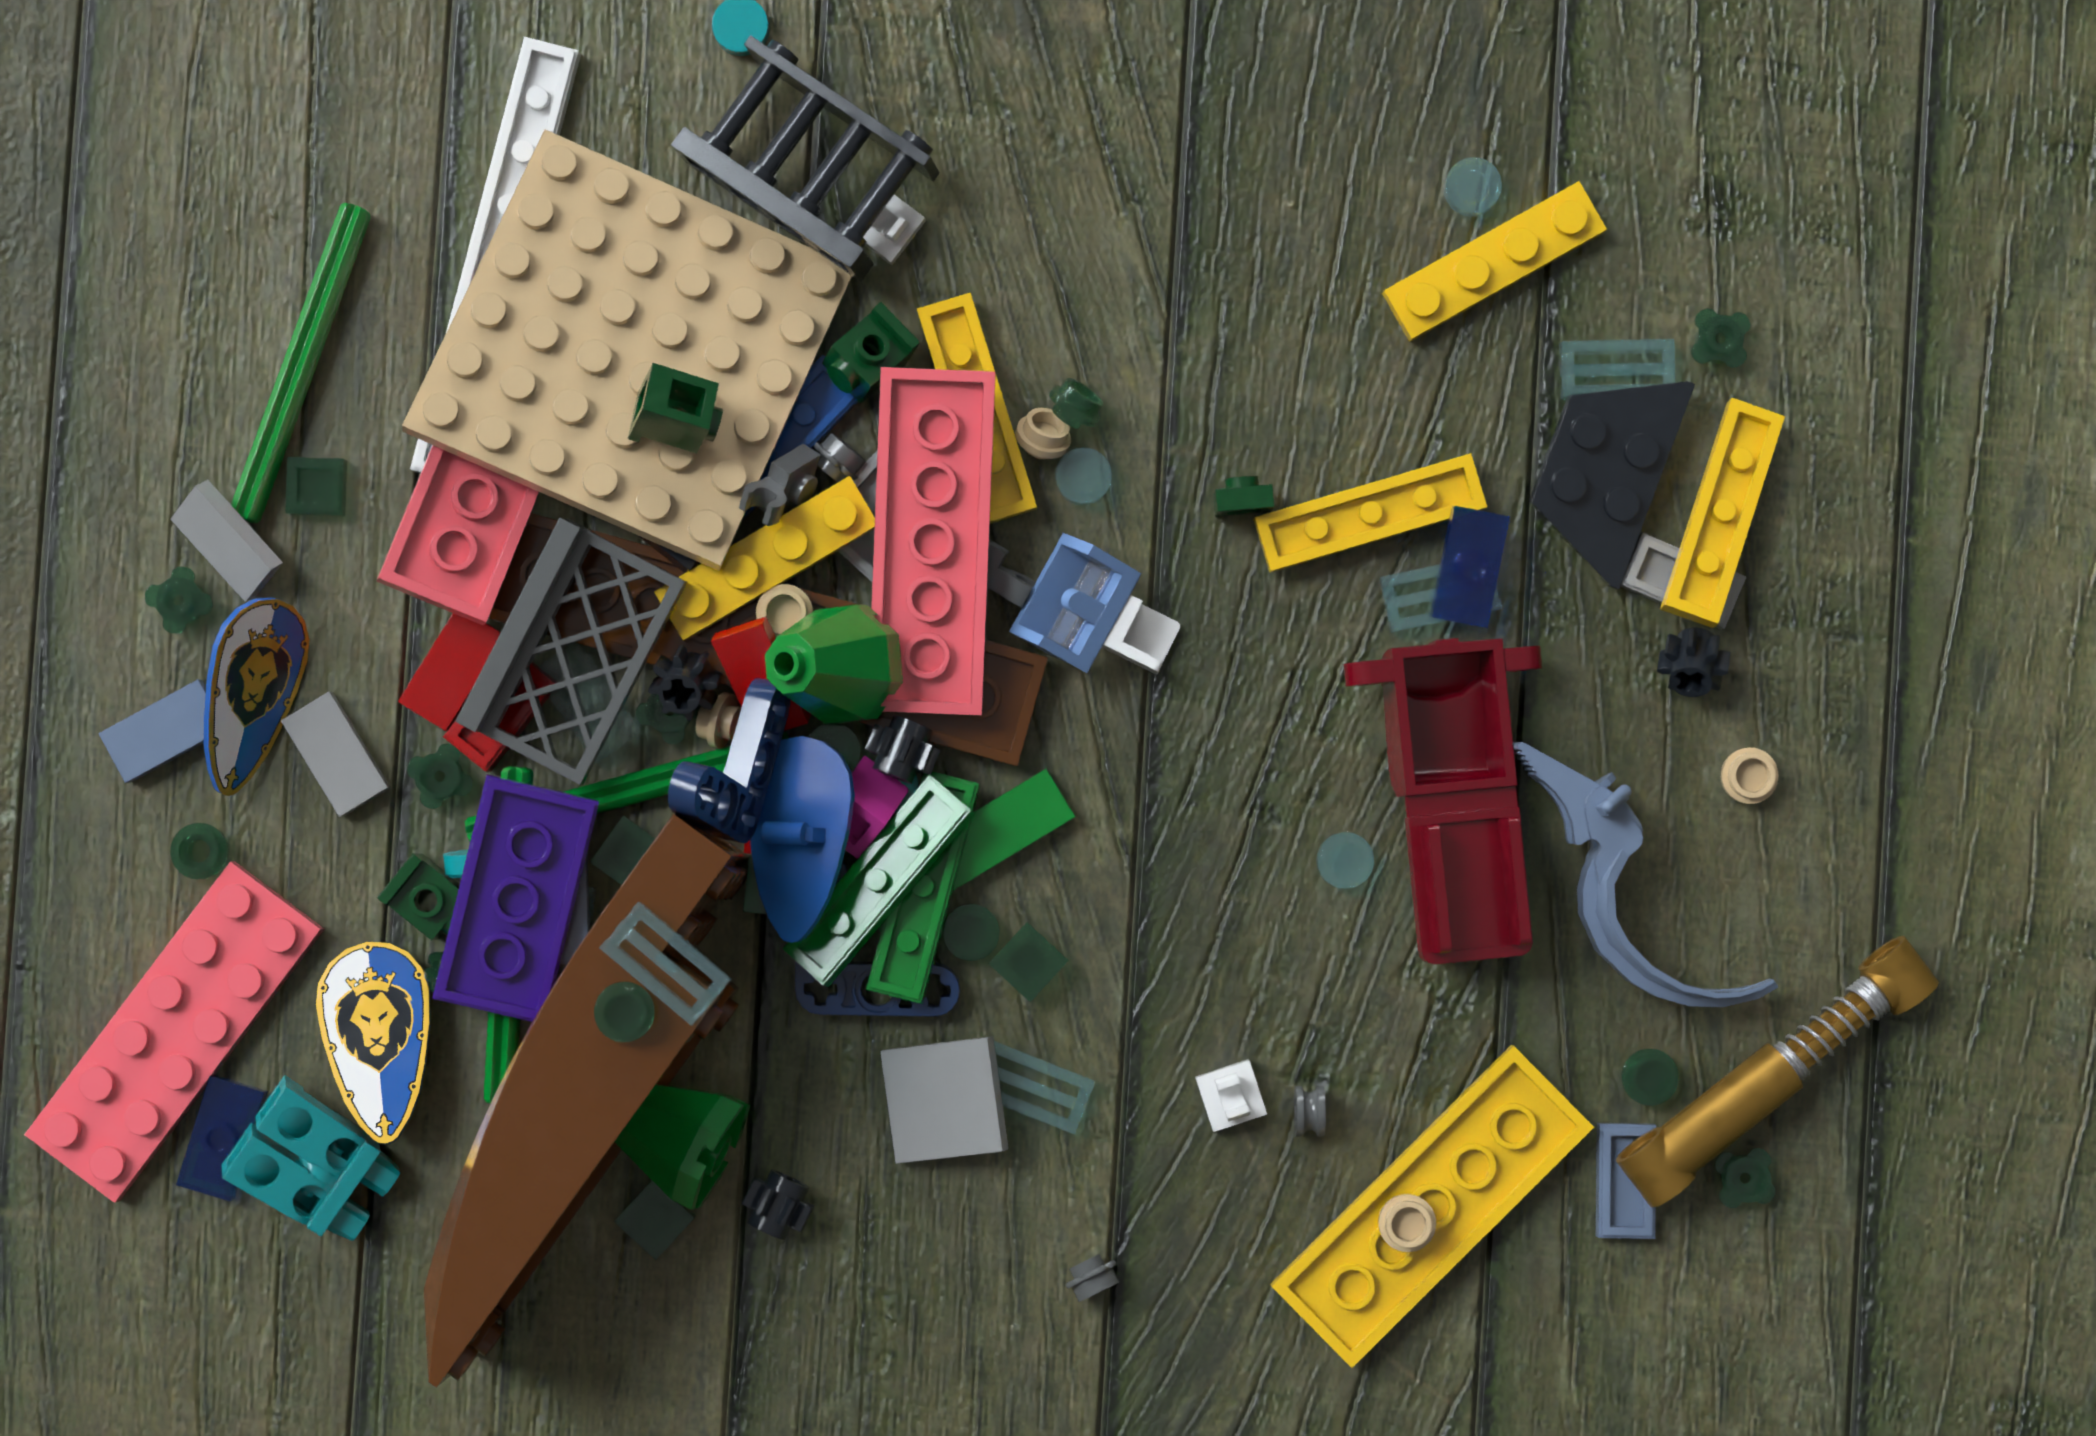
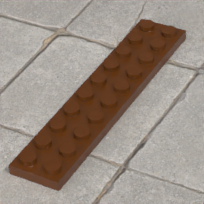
(1009, 681)

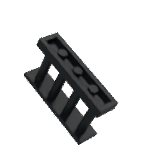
(801, 211)

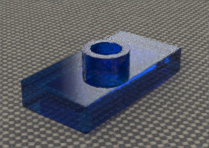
(1469, 566)
(220, 1123)

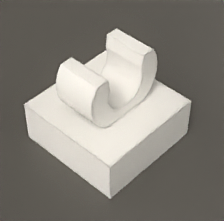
(893, 229)
(1231, 1095)

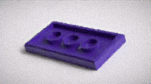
(515, 898)

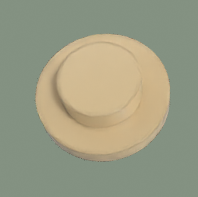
(1043, 434)
(783, 607)
(720, 722)
(1749, 775)
(1407, 1223)

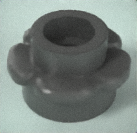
(838, 458)
(1092, 1277)

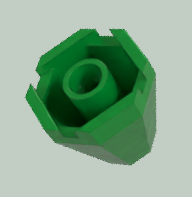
(837, 664)
(683, 1140)

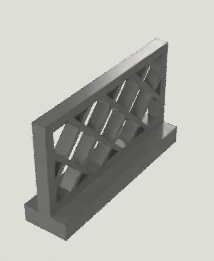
(527, 628)

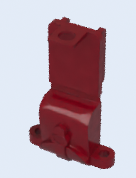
(1459, 782)

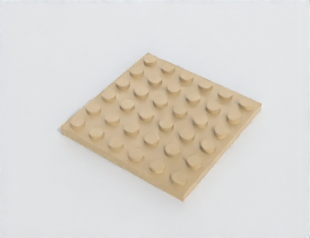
(572, 309)

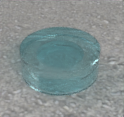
(1472, 186)
(1083, 476)
(1345, 860)

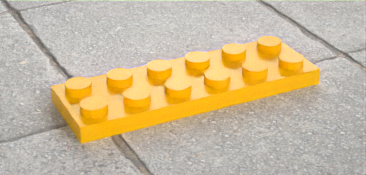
(1470, 1172)

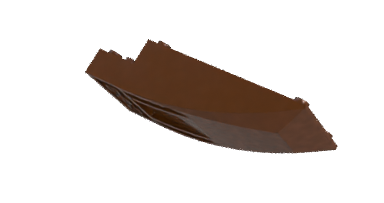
(571, 1098)

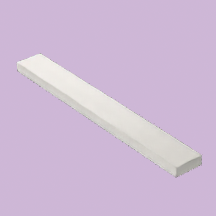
(534, 103)

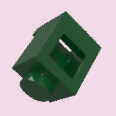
(886, 342)
(676, 409)
(404, 890)

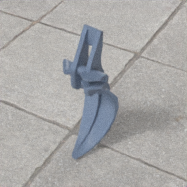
(1614, 834)

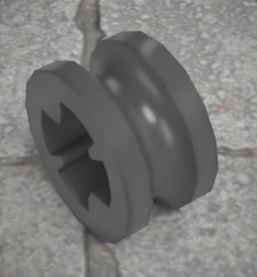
(1309, 1111)

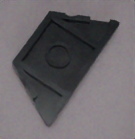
(1607, 469)

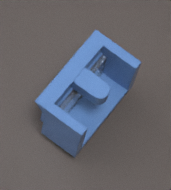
(1075, 602)

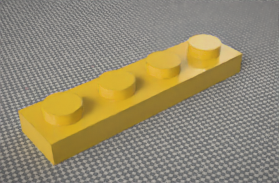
(1494, 261)
(959, 344)
(1368, 513)
(1722, 513)
(771, 557)

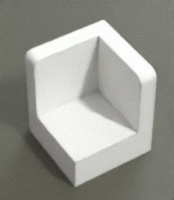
(1141, 635)

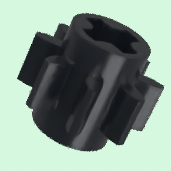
(1694, 662)
(685, 682)
(902, 749)
(778, 1204)

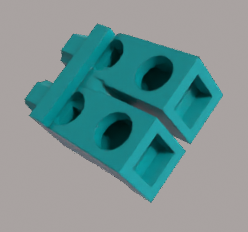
(308, 1162)

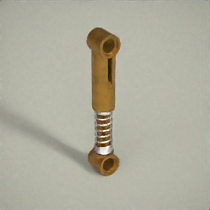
(1670, 1155)

